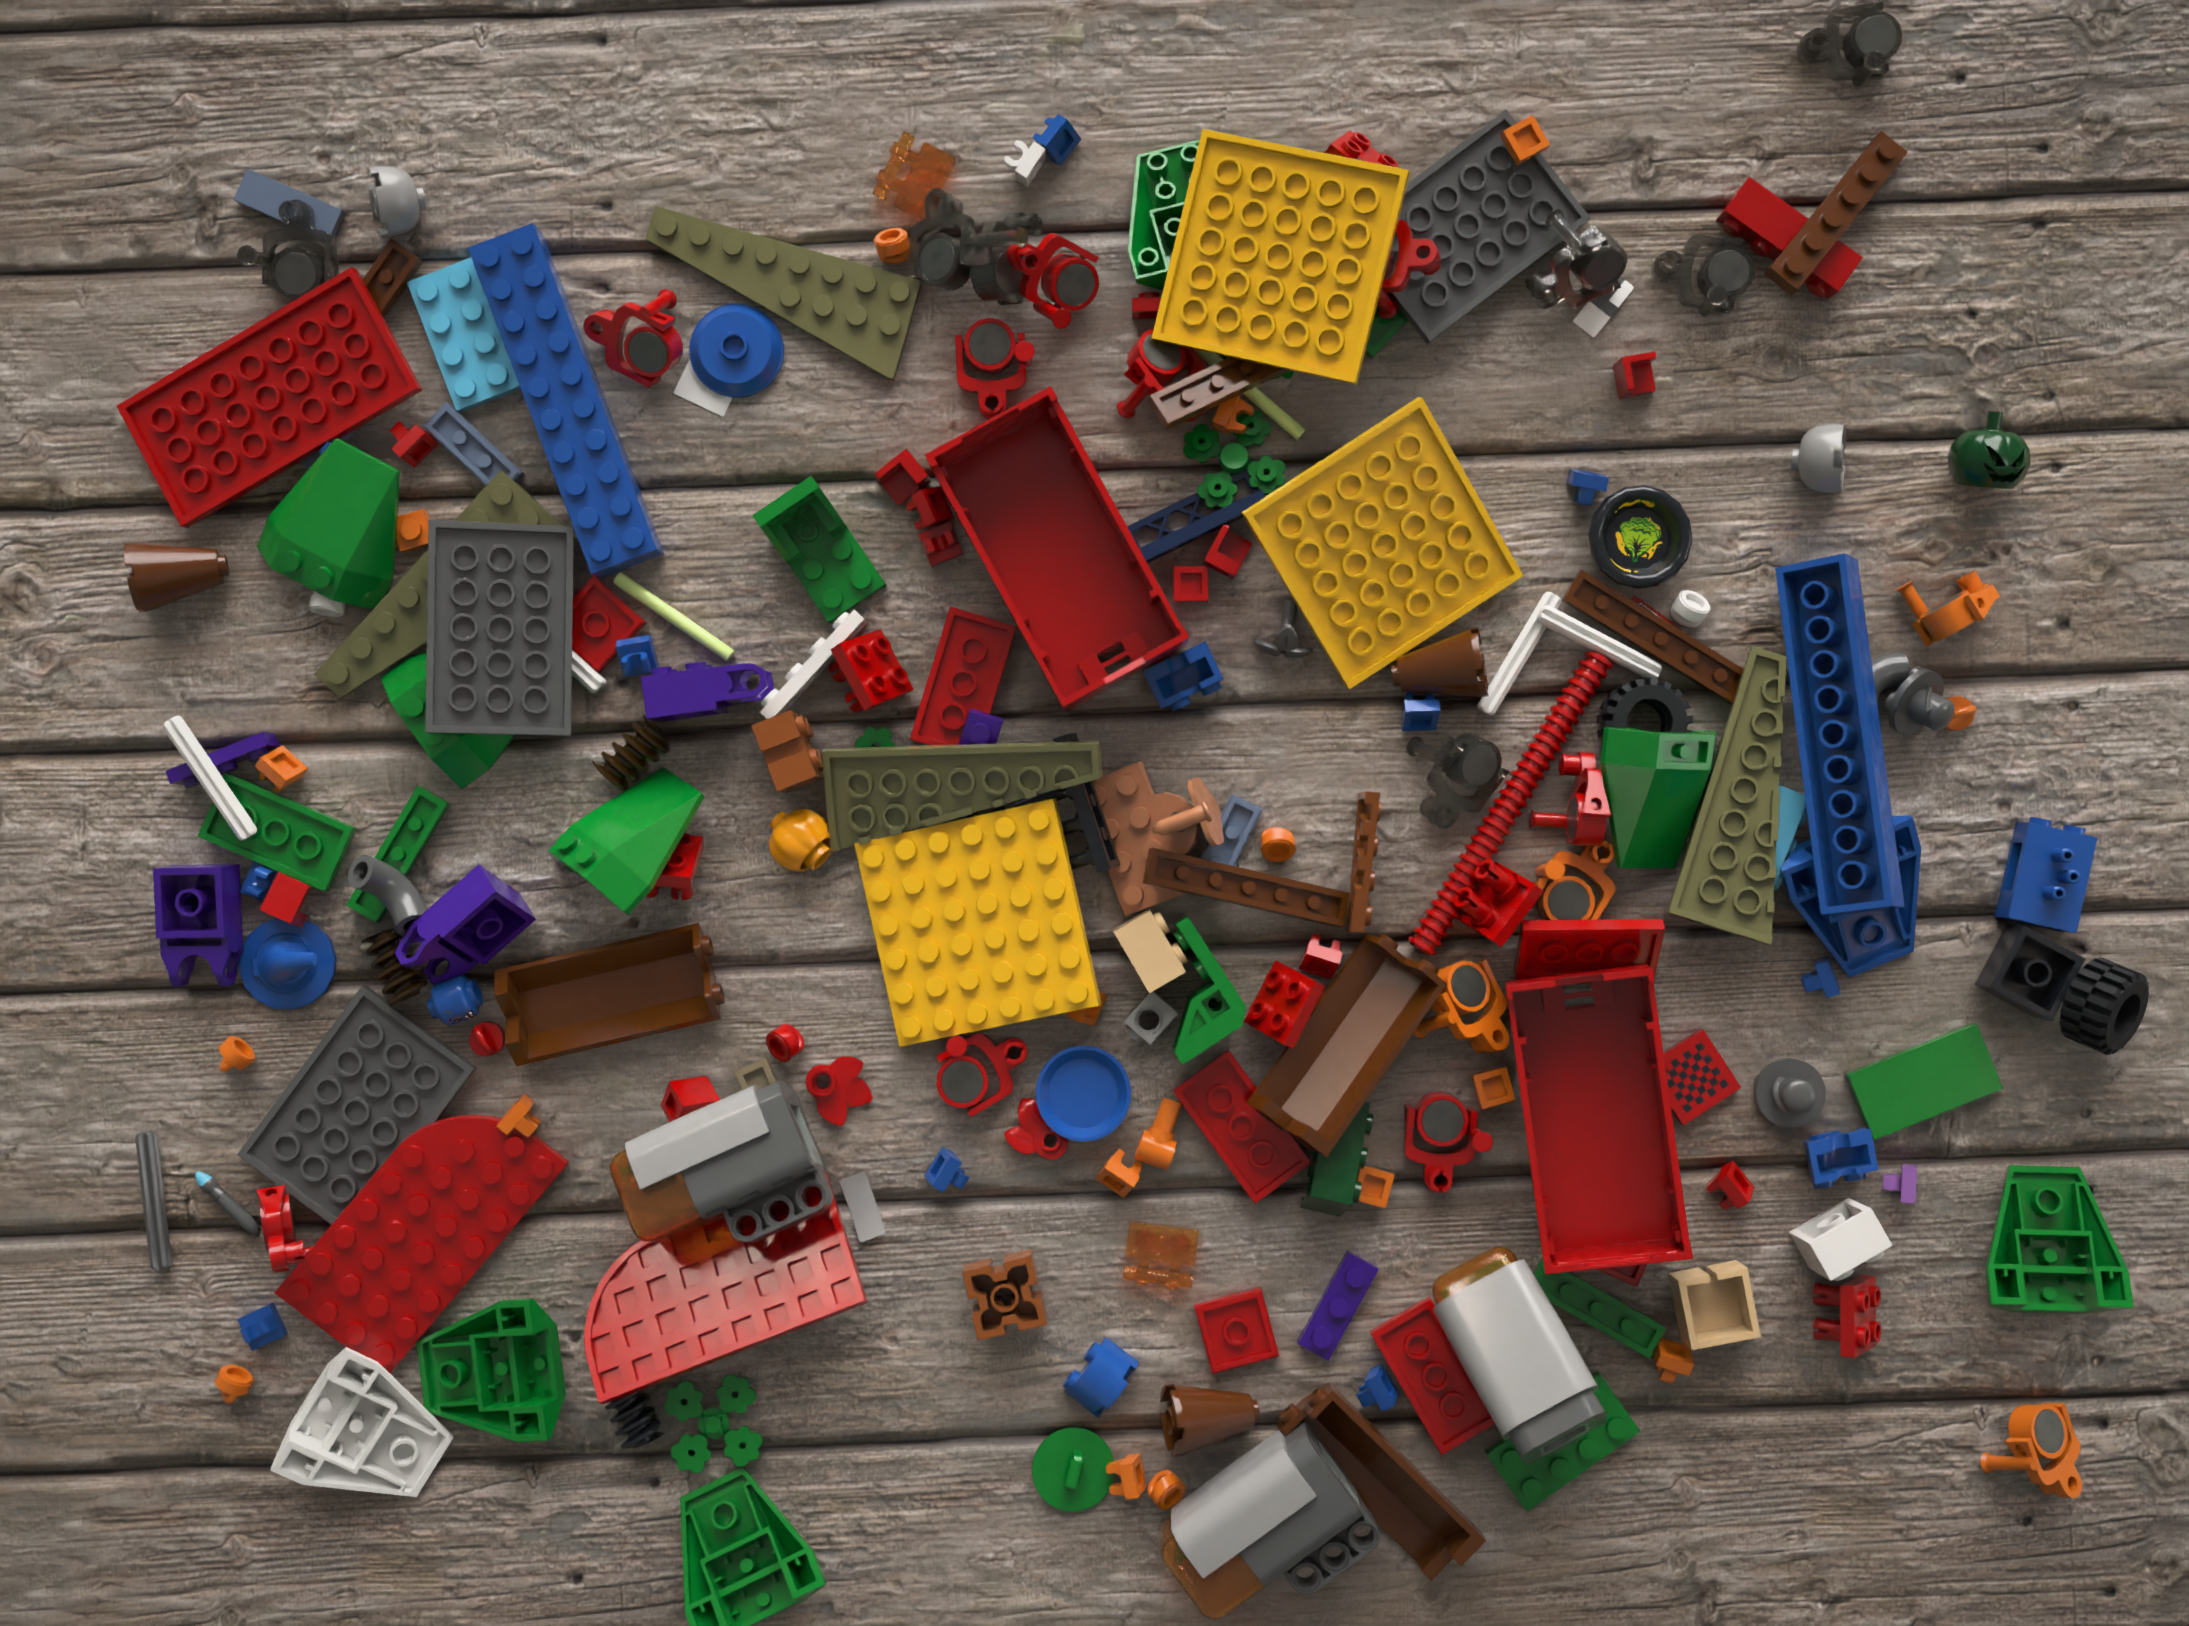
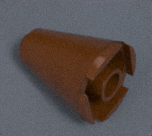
(171, 572)
(1445, 667)
(1203, 1416)

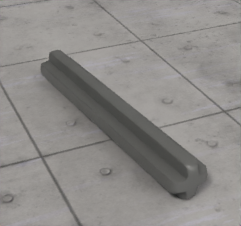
(153, 1200)

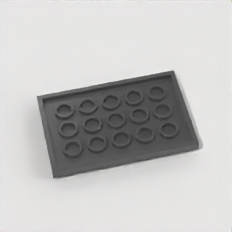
(1484, 222)
(499, 628)
(354, 1104)

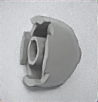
(394, 200)
(1822, 458)

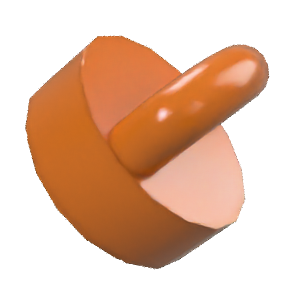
(890, 244)
(1963, 713)
(1277, 844)
(235, 1054)
(233, 1382)
(1166, 1489)

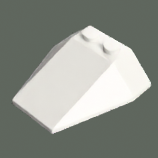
(361, 1432)

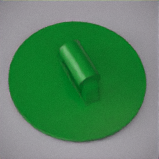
(1072, 1469)

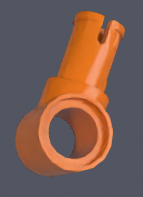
(1158, 1142)

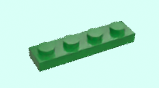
(404, 844)
(1601, 1310)

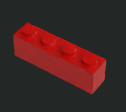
(1770, 226)

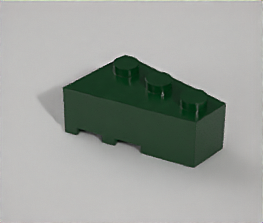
(1334, 1177)

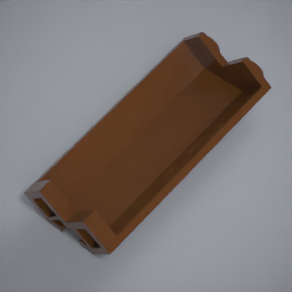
(608, 994)
(1347, 1043)
(1387, 1482)

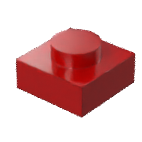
(1145, 306)
(1190, 583)

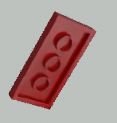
(962, 676)
(1586, 945)
(1247, 1142)
(1432, 1376)

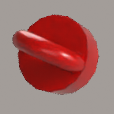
(487, 1038)
(785, 1042)

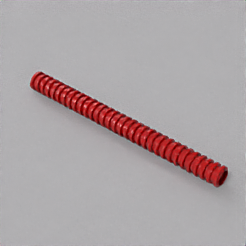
(1512, 799)

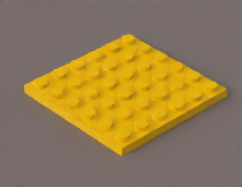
(1280, 255)
(1383, 543)
(978, 923)

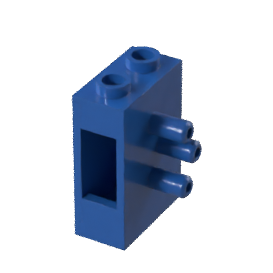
(2046, 875)

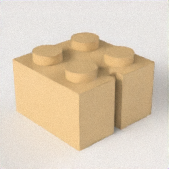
(1150, 951)
(1714, 1305)

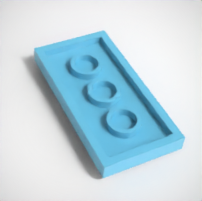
(464, 335)

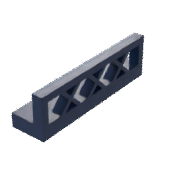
(1194, 530)

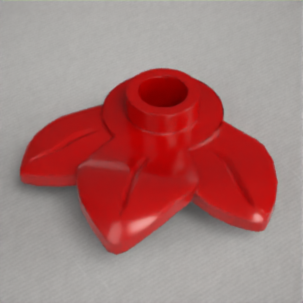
(843, 1091)
(1032, 1132)

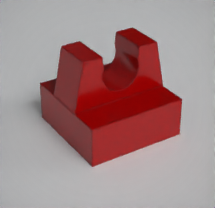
(412, 443)
(931, 507)
(940, 544)
(1320, 959)
(1734, 1184)

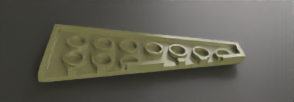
(831, 298)
(400, 618)
(910, 787)
(1733, 843)

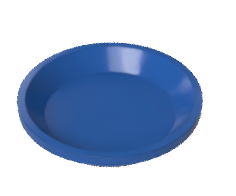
(736, 350)
(1083, 1093)

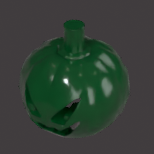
(1989, 456)

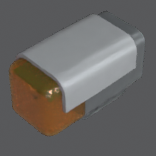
(723, 1163)
(1517, 1353)
(1264, 1520)

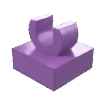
(1905, 1183)

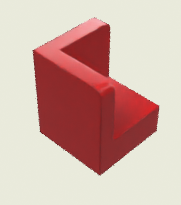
(1635, 375)
(902, 477)
(1227, 552)
(286, 900)
(687, 1096)

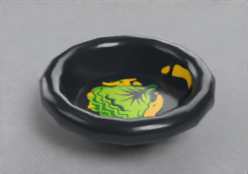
(1640, 536)

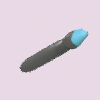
(230, 1205)

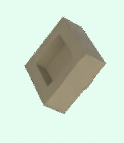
(758, 1074)

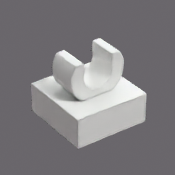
(1028, 164)

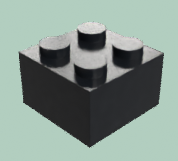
(2029, 971)

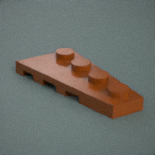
(1363, 852)

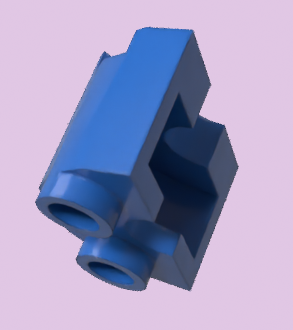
(1184, 676)
(1839, 1155)
(1101, 1378)

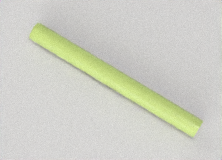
(1262, 401)
(673, 616)

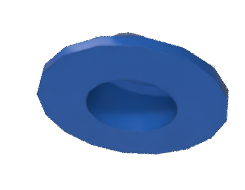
(287, 964)

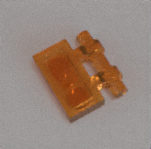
(928, 171)
(1163, 1244)

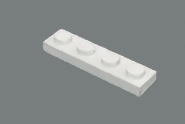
(802, 676)

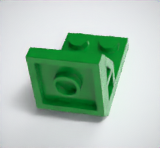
(819, 549)
(1200, 1024)

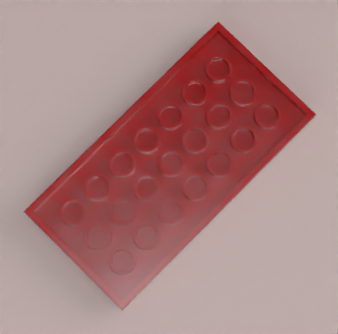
(269, 397)

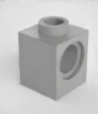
(1154, 1002)

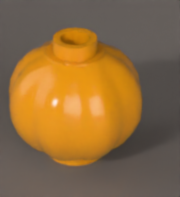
(799, 840)

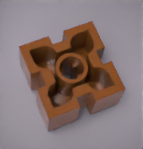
(788, 751)
(992, 1311)

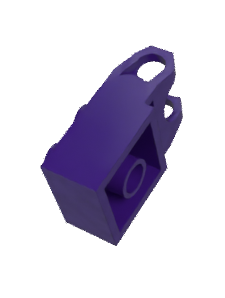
(700, 690)
(466, 925)
(199, 928)

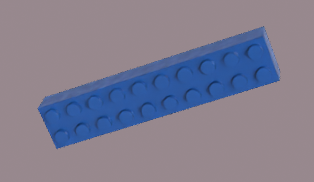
(566, 401)
(1839, 736)

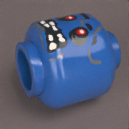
(455, 1000)

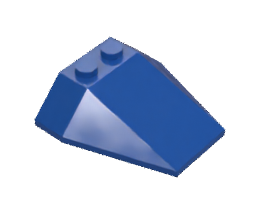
(1862, 938)

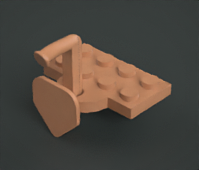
(1147, 821)

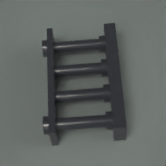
(1087, 820)

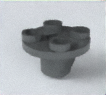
(1919, 703)
(1789, 1093)

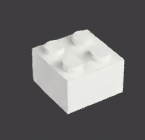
(1841, 1239)

